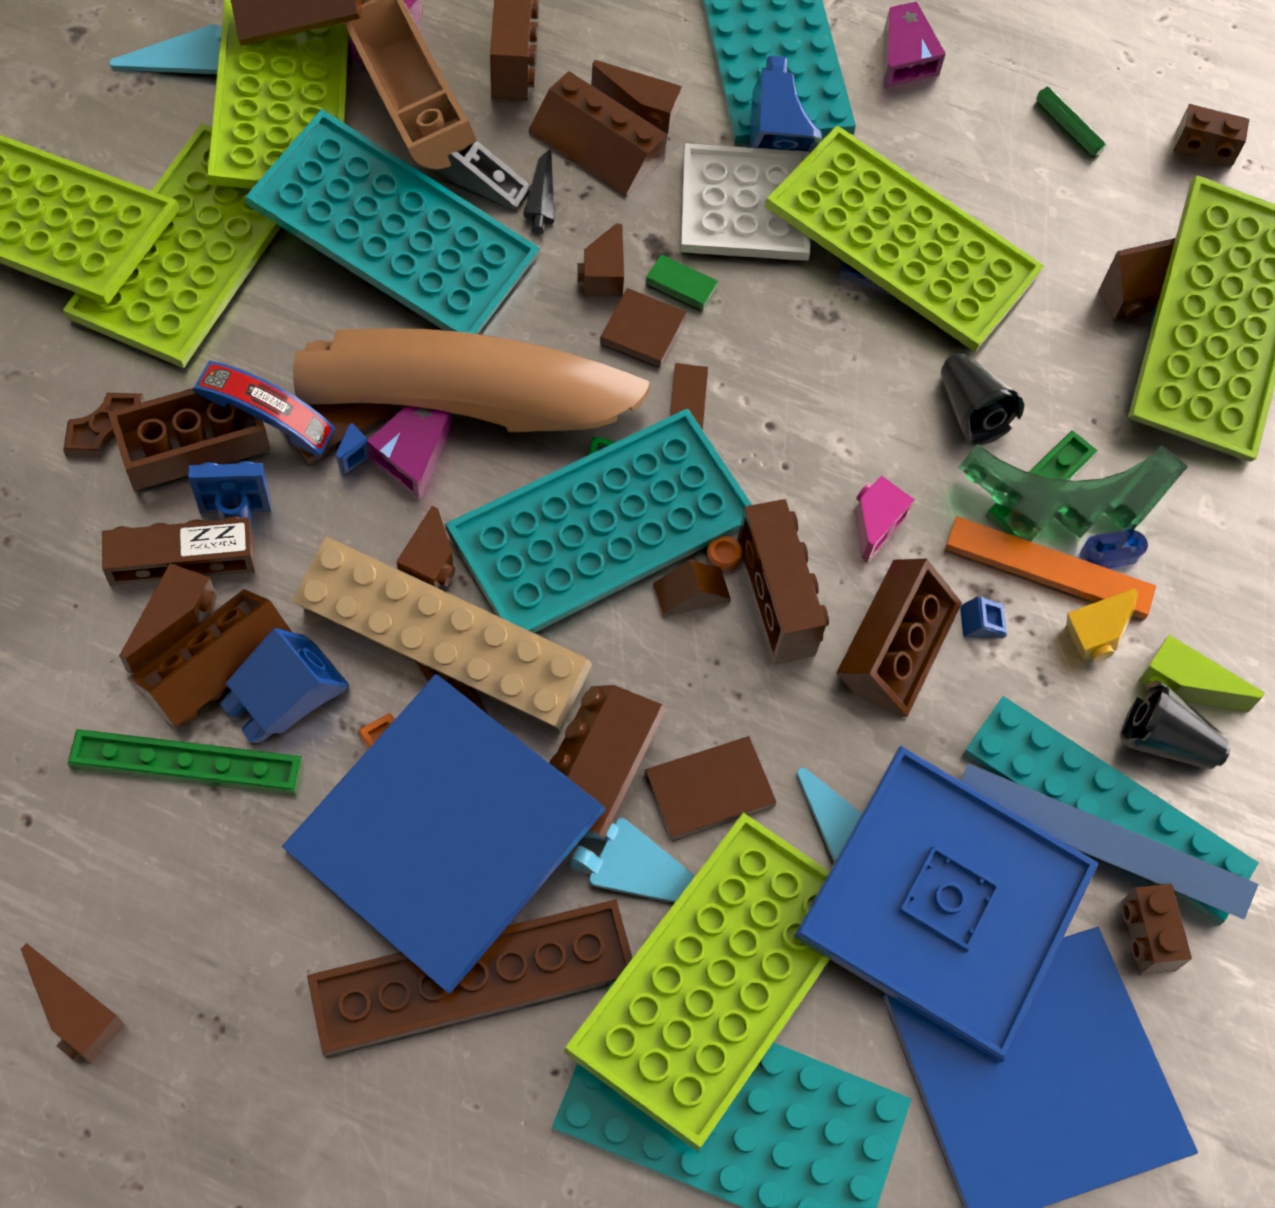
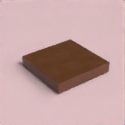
(643, 327)

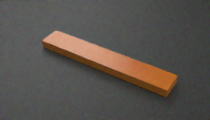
(1045, 565)

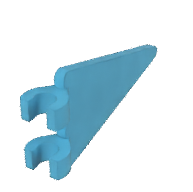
(186, 53)
(831, 811)
(633, 865)

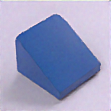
(352, 450)
(983, 618)

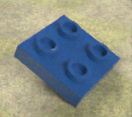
(228, 485)

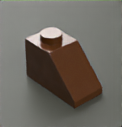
(603, 265)
(429, 552)

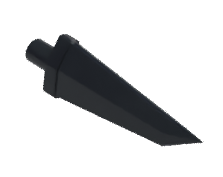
(540, 198)

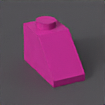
(879, 514)

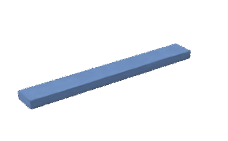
(1119, 845)

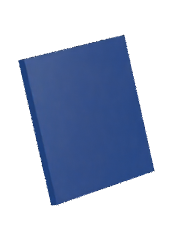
(443, 831)
(948, 903)
(1067, 1105)

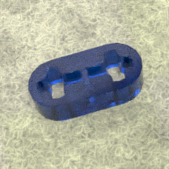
(1112, 545)

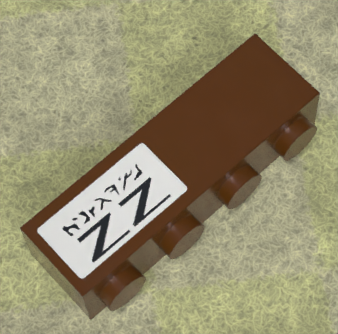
(198, 545)

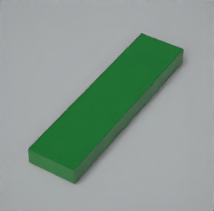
(1059, 463)

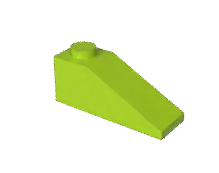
(1199, 678)

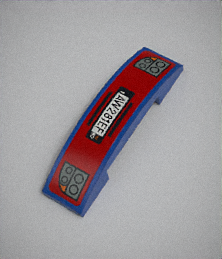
(266, 402)

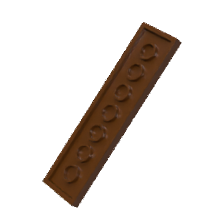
(521, 967)

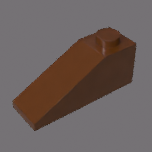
(642, 94)
(170, 613)
(71, 1011)

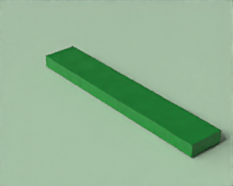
(185, 762)

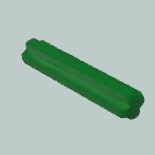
(1071, 121)

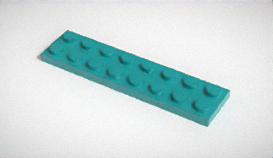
(1044, 760)

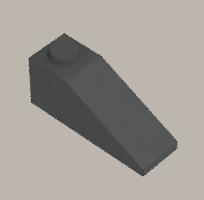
(485, 175)

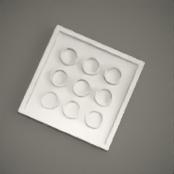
(726, 202)

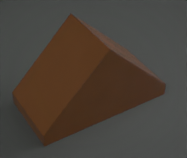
(691, 588)

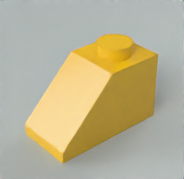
(1101, 625)

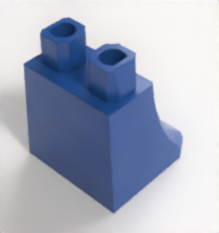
(777, 113)
(281, 684)

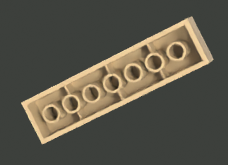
(443, 632)

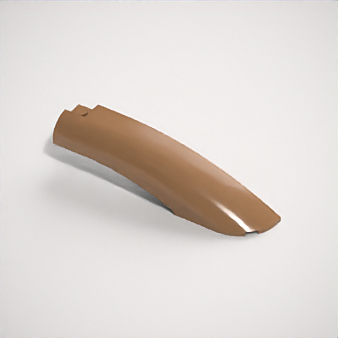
(410, 82)
(468, 376)

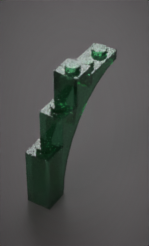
(1076, 504)

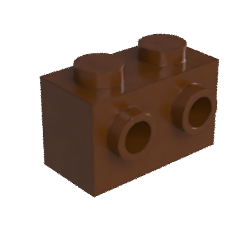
(1211, 134)
(1156, 929)

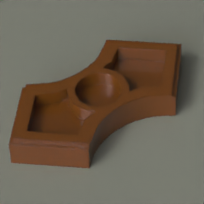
(92, 433)

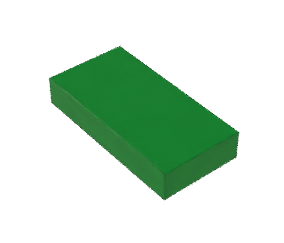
(681, 282)

